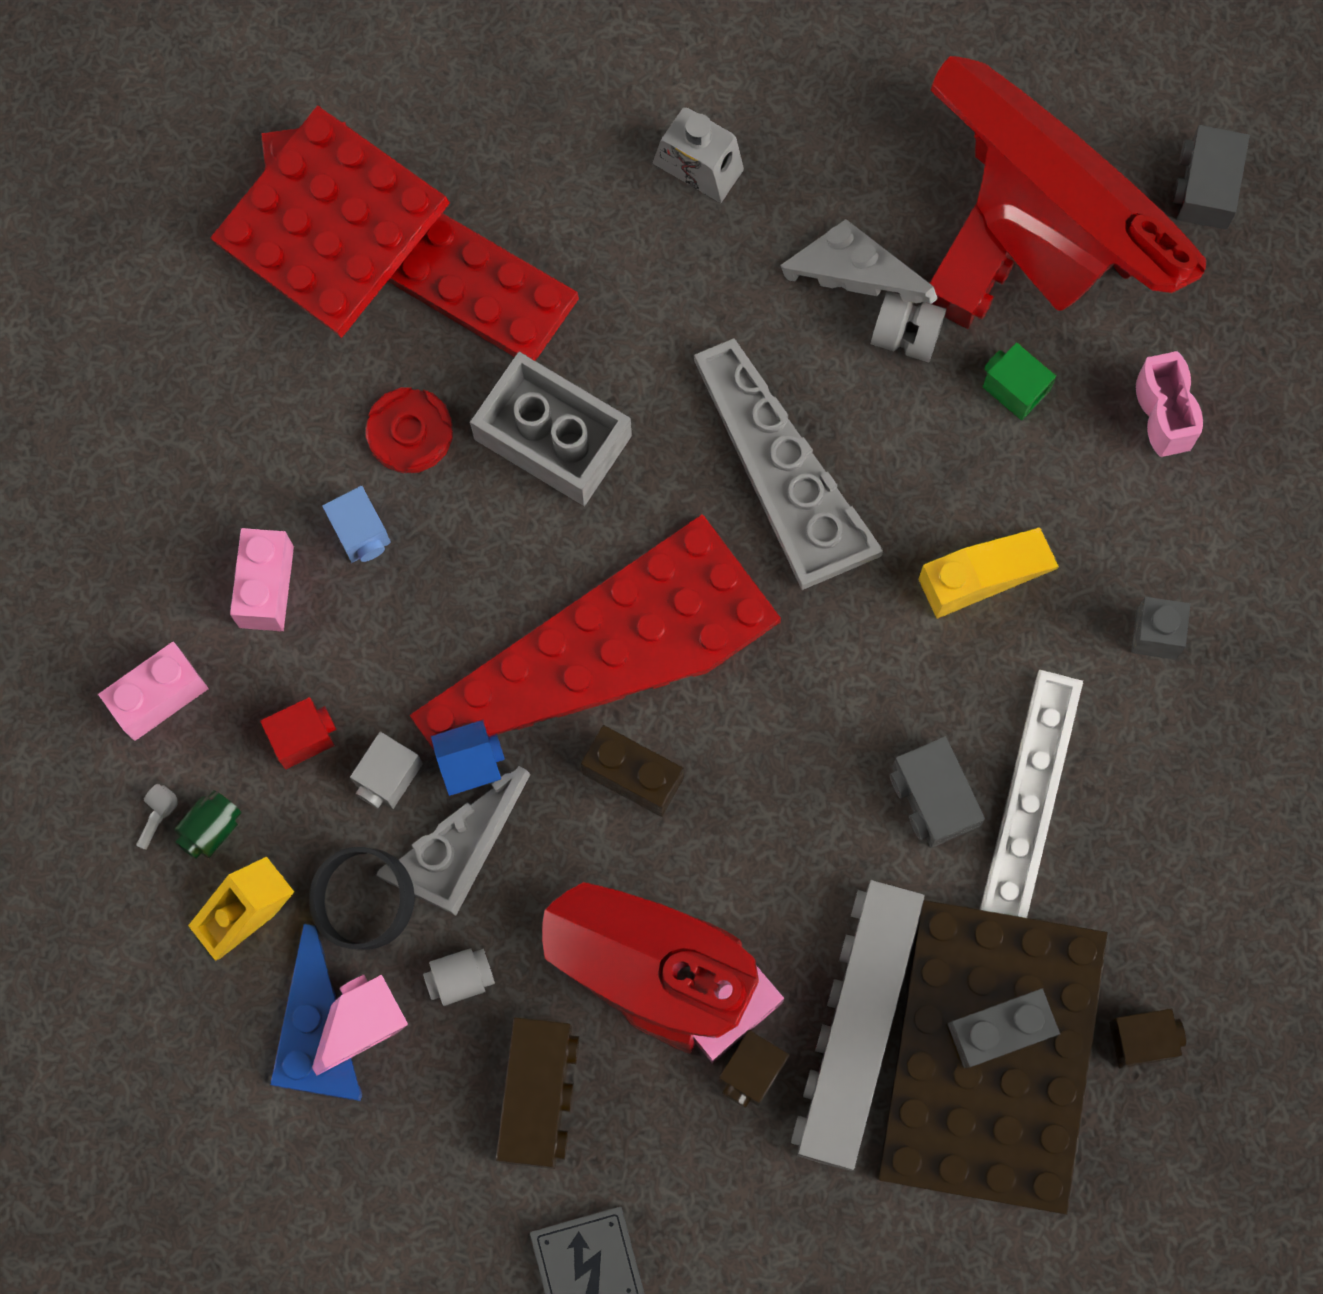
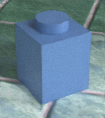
(357, 525)

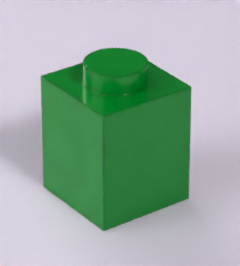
(1017, 380)

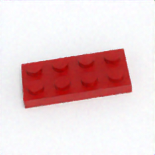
(485, 288)

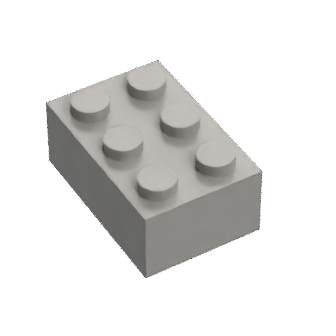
(551, 428)

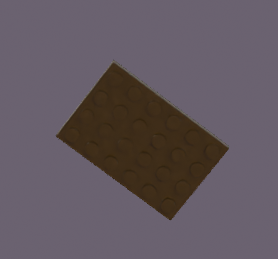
(1012, 1121)

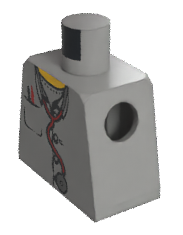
(697, 150)

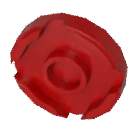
(398, 436)

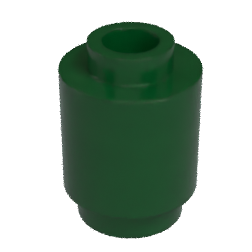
(207, 825)

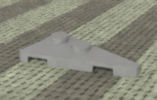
(858, 264)
(452, 856)

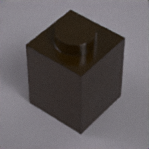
(1147, 1038)
(752, 1070)

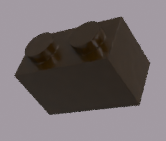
(632, 770)

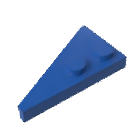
(303, 1027)

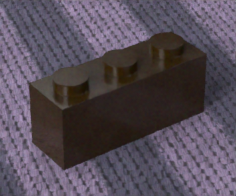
(537, 1093)

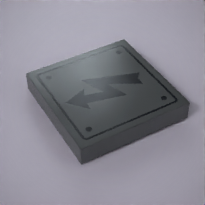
(588, 1256)

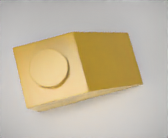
(240, 907)

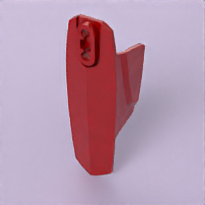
(1057, 199)

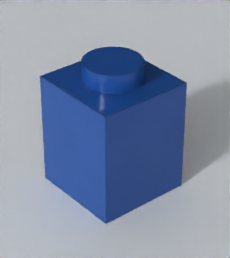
(467, 757)

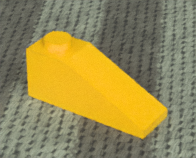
(985, 570)

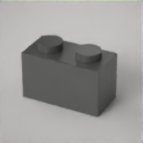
(1212, 177)
(937, 793)
(1003, 1028)

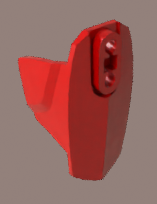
(631, 959)

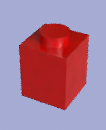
(299, 732)

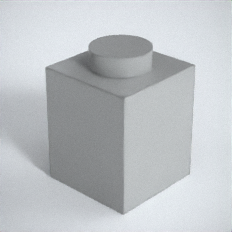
(385, 772)

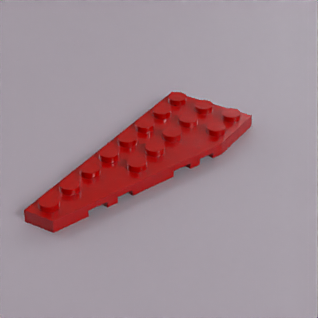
(639, 630)

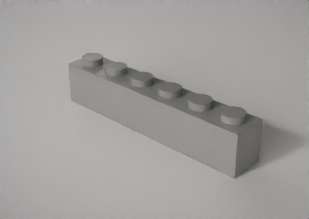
(860, 1025)

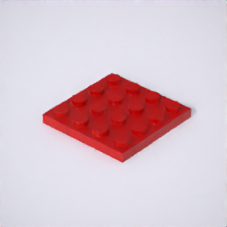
(330, 221)

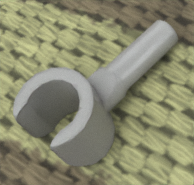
(163, 803)

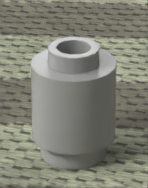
(458, 976)

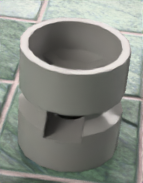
(892, 324)

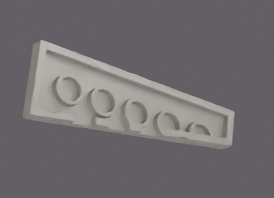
(799, 497)

